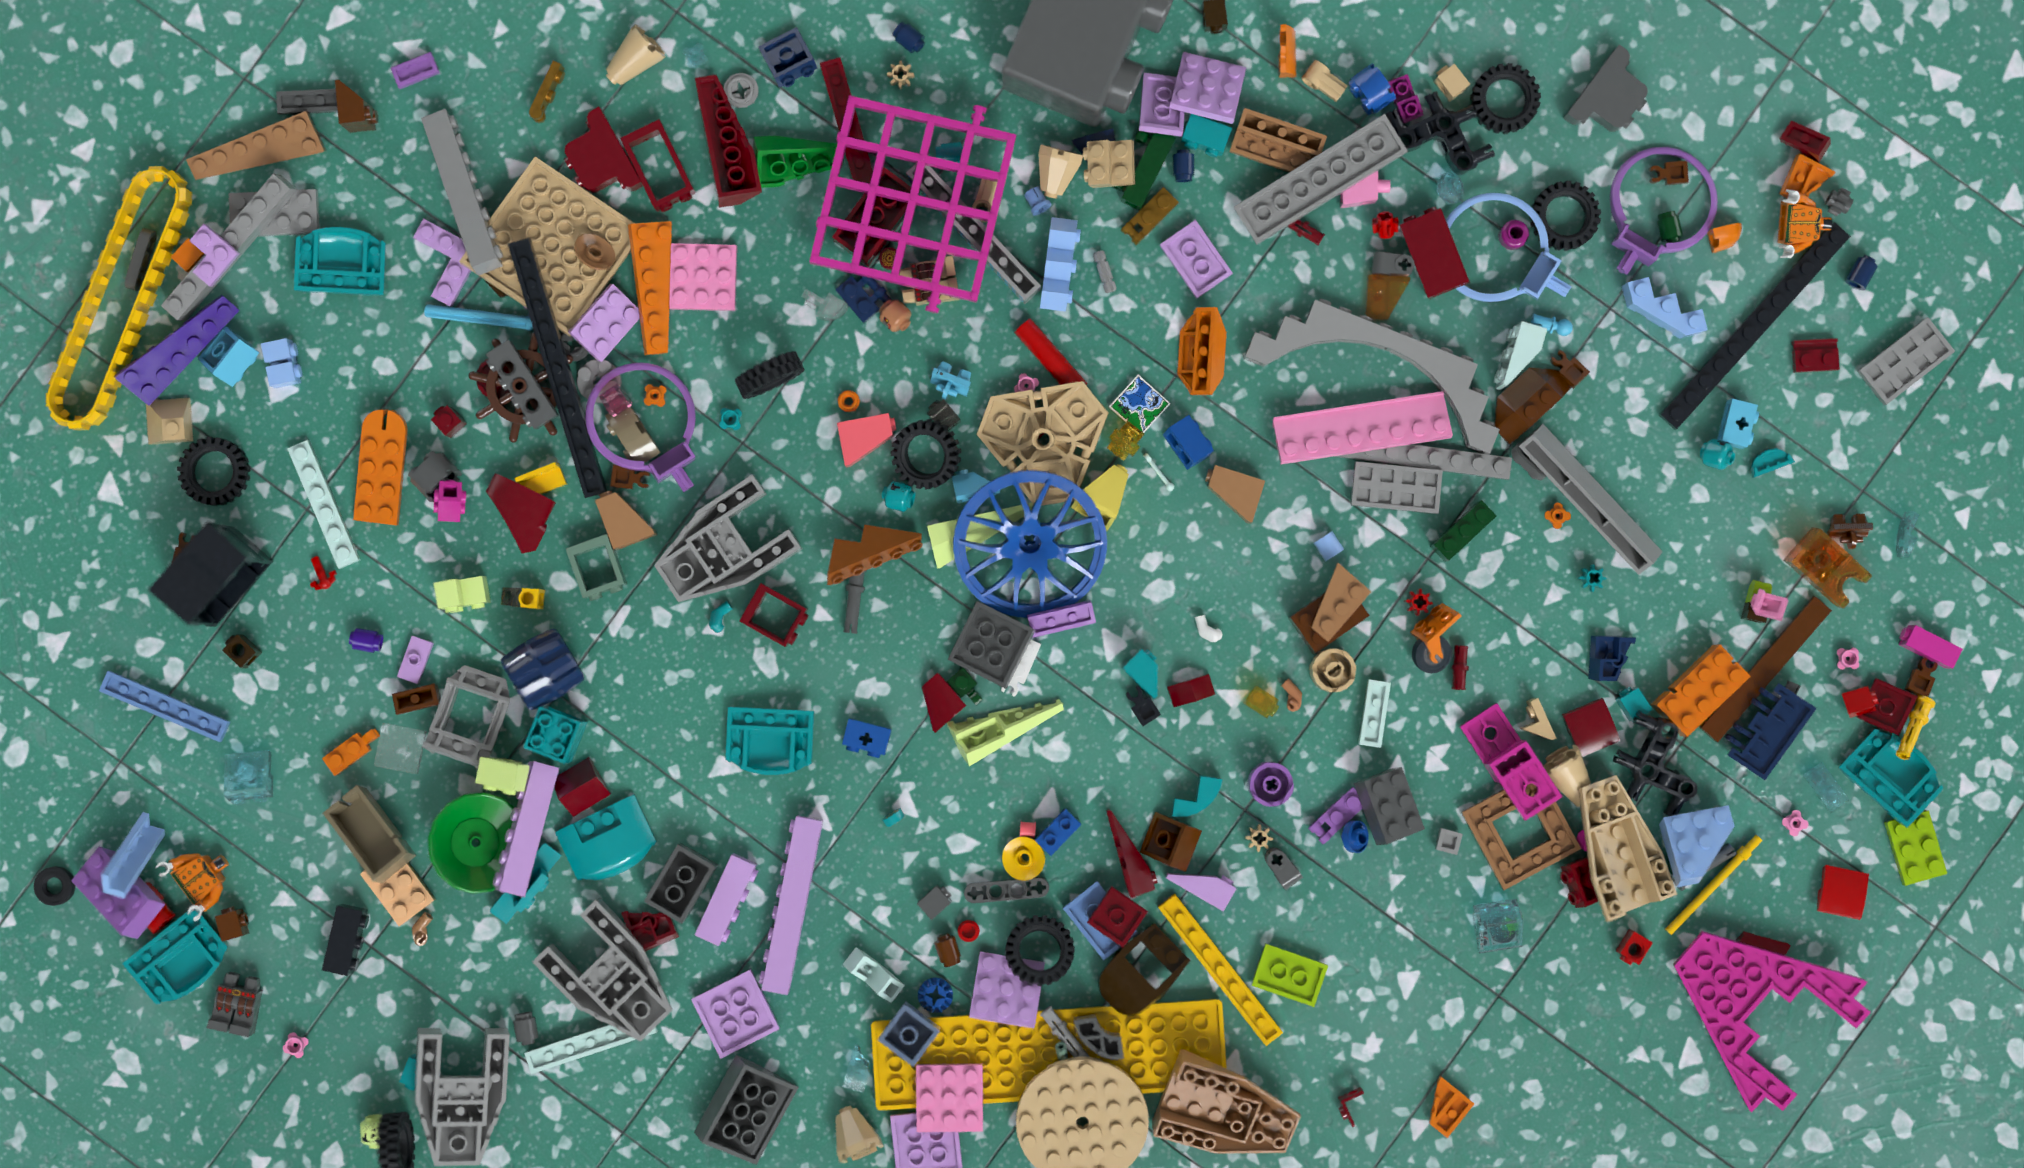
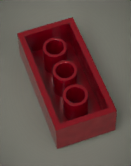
(886, 215)

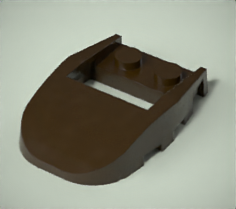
(1126, 988)

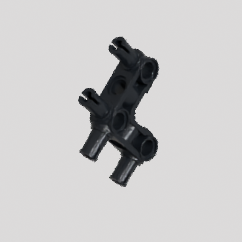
(1450, 138)
(1653, 754)

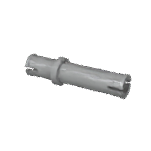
(1051, 1018)

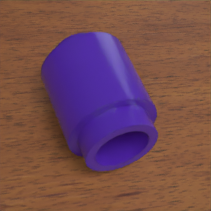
(366, 640)

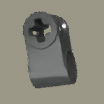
(1387, 264)
(1284, 870)

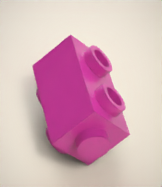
(449, 501)

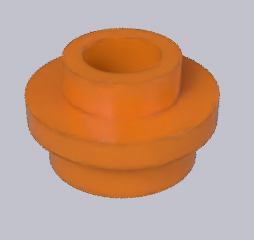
(848, 394)

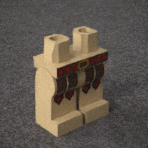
(924, 272)

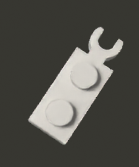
(1024, 666)

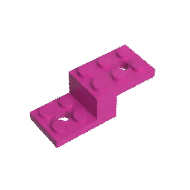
(1510, 761)

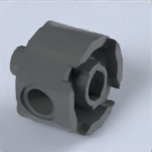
(431, 471)

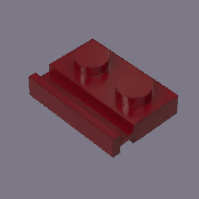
(1815, 355)

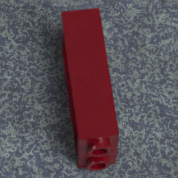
(642, 135)

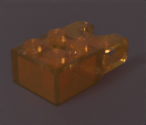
(1831, 570)

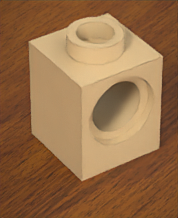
(1451, 82)

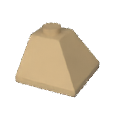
(169, 421)

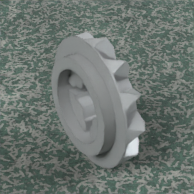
(745, 81)

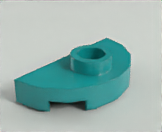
(1770, 460)

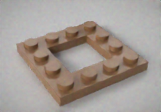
(1509, 870)

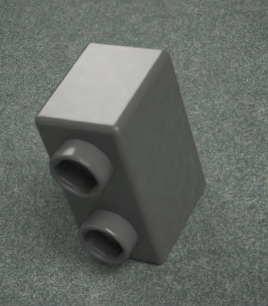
(1077, 54)

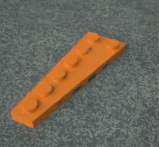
(651, 267)

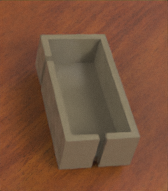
(369, 834)

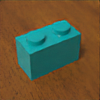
(1206, 135)

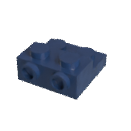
(788, 58)

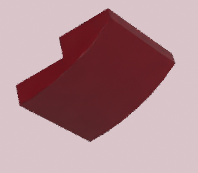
(1591, 727)

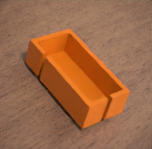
(1701, 690)

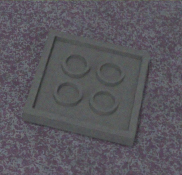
(991, 644)

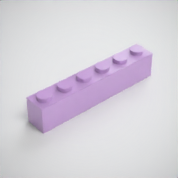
(525, 830)

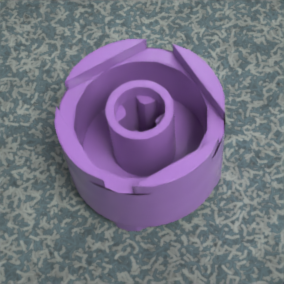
(1282, 780)

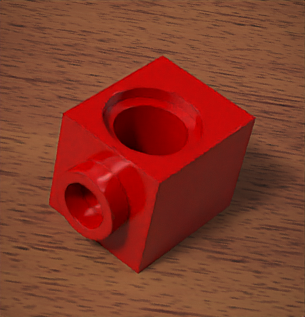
(1860, 701)
(1642, 947)

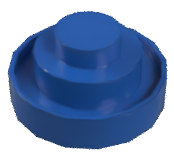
(1355, 836)

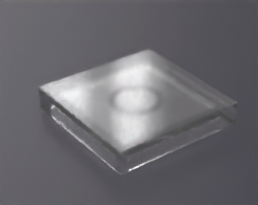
(400, 748)

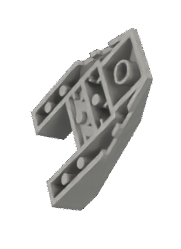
(712, 553)
(618, 985)
(460, 1110)

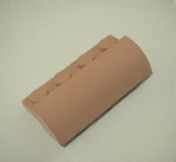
(1275, 141)

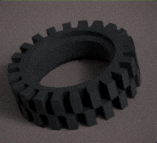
(1528, 87)
(1589, 207)
(769, 375)
(949, 446)
(189, 463)
(1047, 925)
(396, 1141)

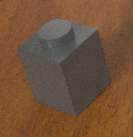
(935, 901)

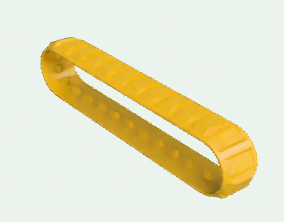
(97, 288)

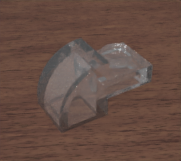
(829, 309)

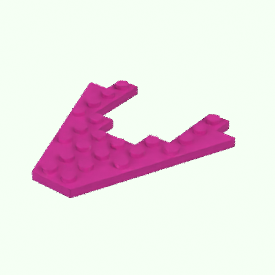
(1732, 980)

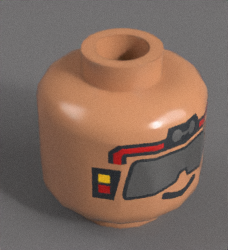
(895, 315)

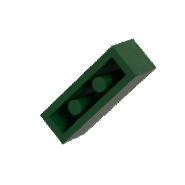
(1463, 531)

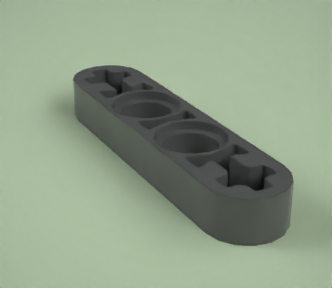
(1006, 890)

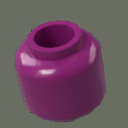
(1518, 230)

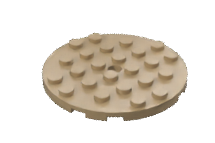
(1075, 1090)

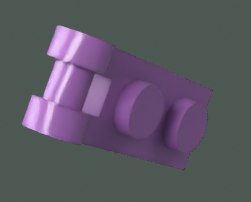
(1337, 815)

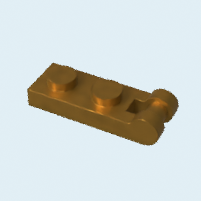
(546, 92)
(1150, 215)

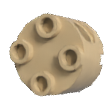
(1332, 670)

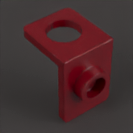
(1346, 1097)

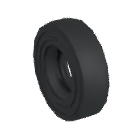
(44, 895)

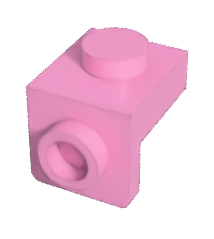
(1769, 605)

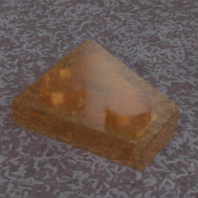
(1383, 295)

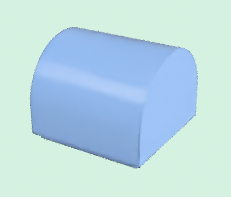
(1328, 546)

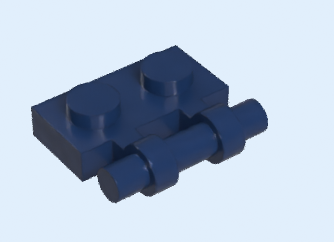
(858, 300)

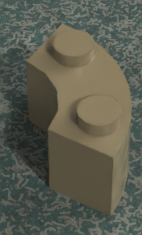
(633, 435)

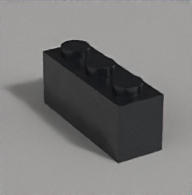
(345, 940)

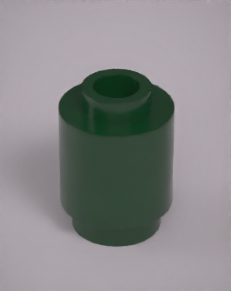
(1669, 227)

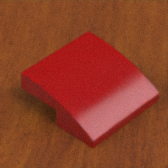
(1842, 892)

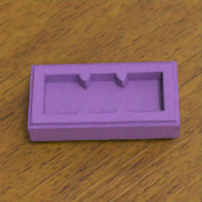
(415, 70)

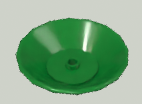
(451, 838)

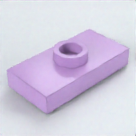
(415, 659)

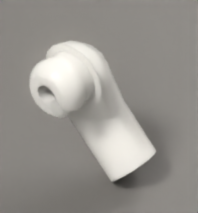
(1207, 632)

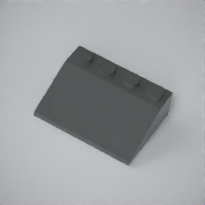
(745, 1110)

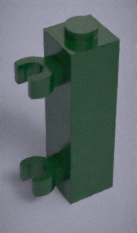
(1148, 168)

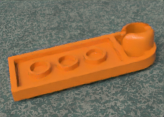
(381, 468)

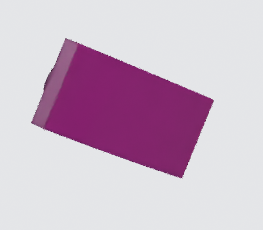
(1406, 101)

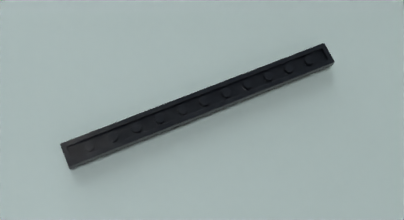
(1754, 326)
(557, 367)

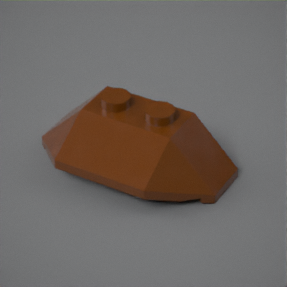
(1528, 401)

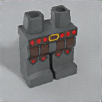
(236, 1005)

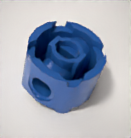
(1372, 89)

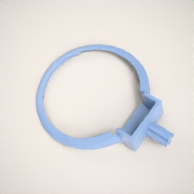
(1541, 272)

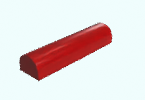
(1047, 353)

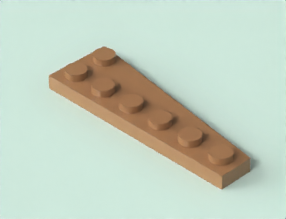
(272, 144)

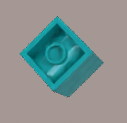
(555, 734)

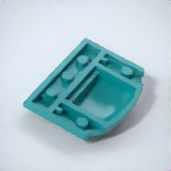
(340, 262)
(769, 739)
(1896, 784)
(607, 840)
(177, 959)

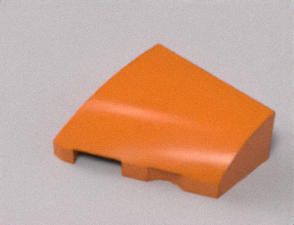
(1287, 53)

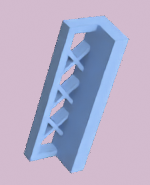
(131, 857)

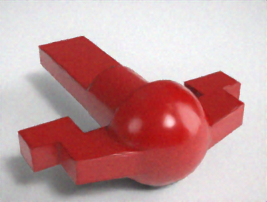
(325, 582)

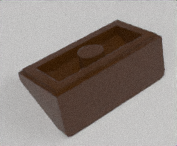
(416, 698)

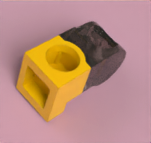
(523, 597)

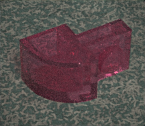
(615, 400)

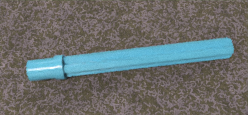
(477, 316)

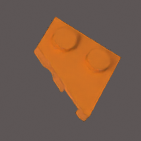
(1448, 1107)

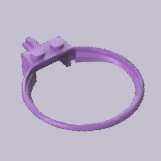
(1636, 246)
(670, 462)

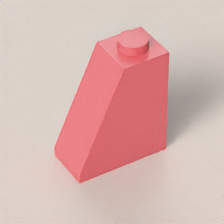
(864, 435)

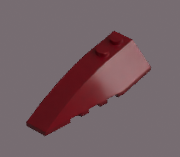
(728, 149)

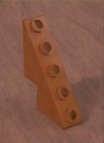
(875, 548)

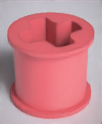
(1027, 829)

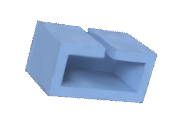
(283, 364)

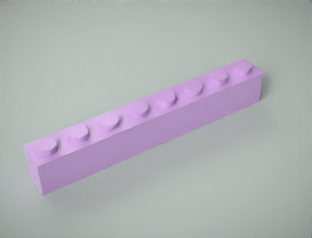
(792, 905)

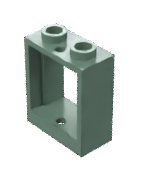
(588, 546)

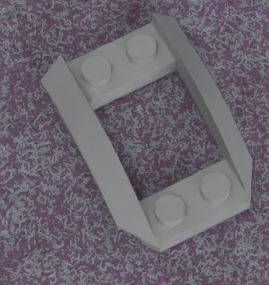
(457, 746)

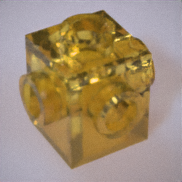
(1125, 441)

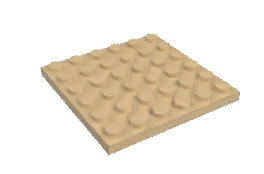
(554, 215)

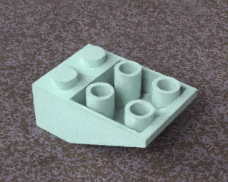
(1524, 344)

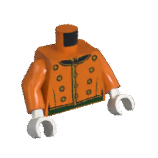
(1799, 223)
(198, 878)

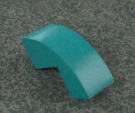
(1206, 792)

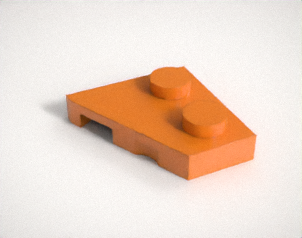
(1805, 176)

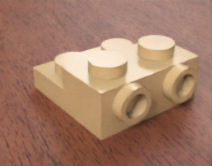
(1109, 163)

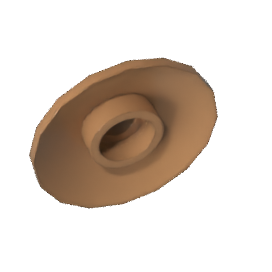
(594, 251)

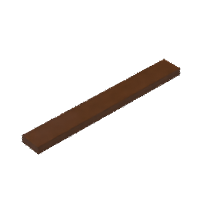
(1766, 668)

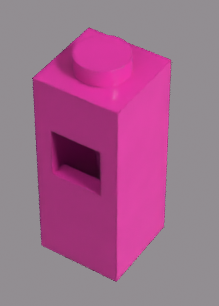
(1930, 646)

